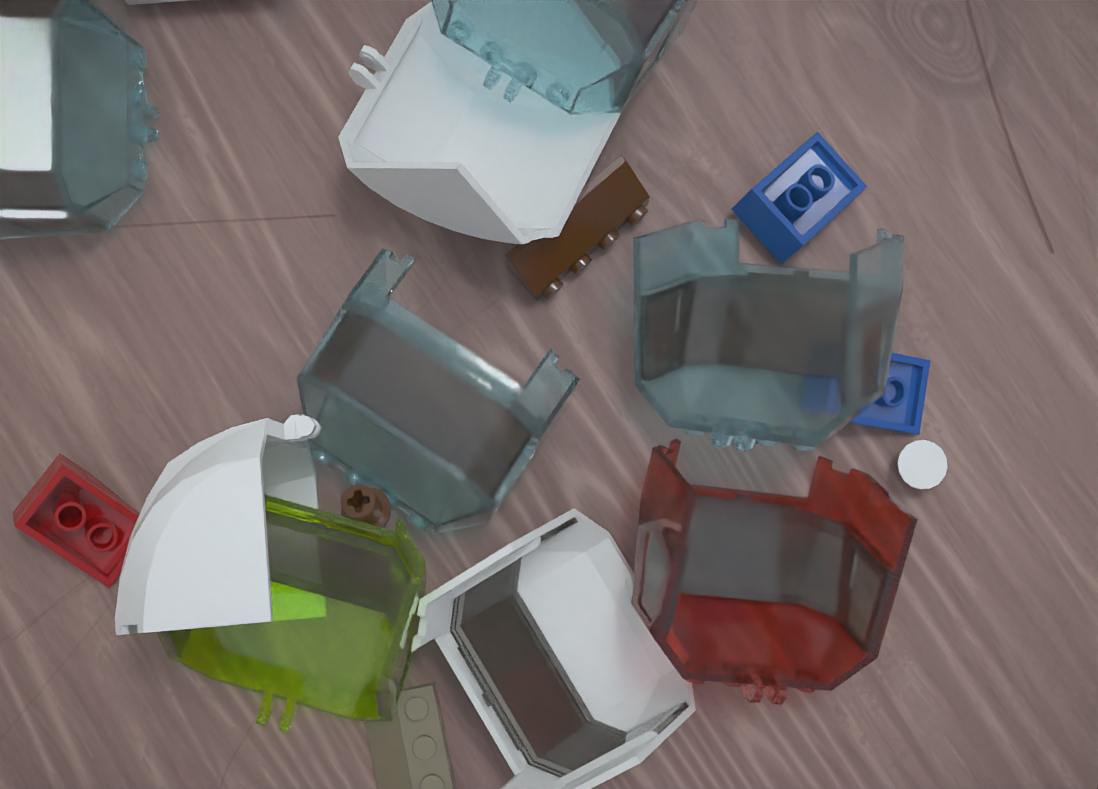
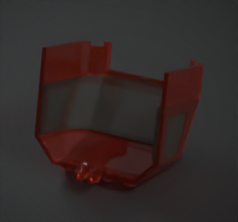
(768, 581)

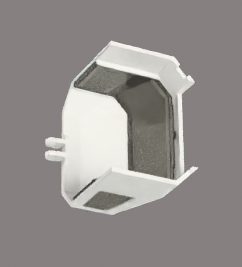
(558, 656)

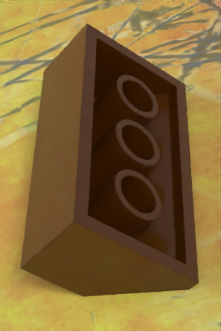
(598, 214)

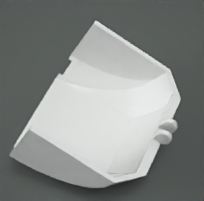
(462, 151)
(203, 529)

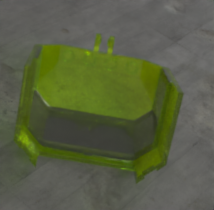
(339, 622)

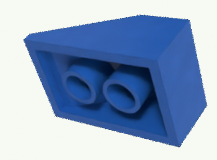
(799, 197)
(903, 399)

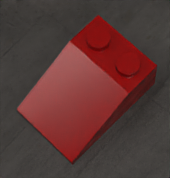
(78, 519)

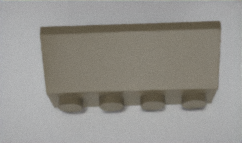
(414, 745)

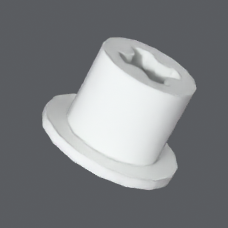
(922, 464)

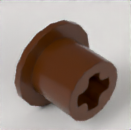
(366, 505)

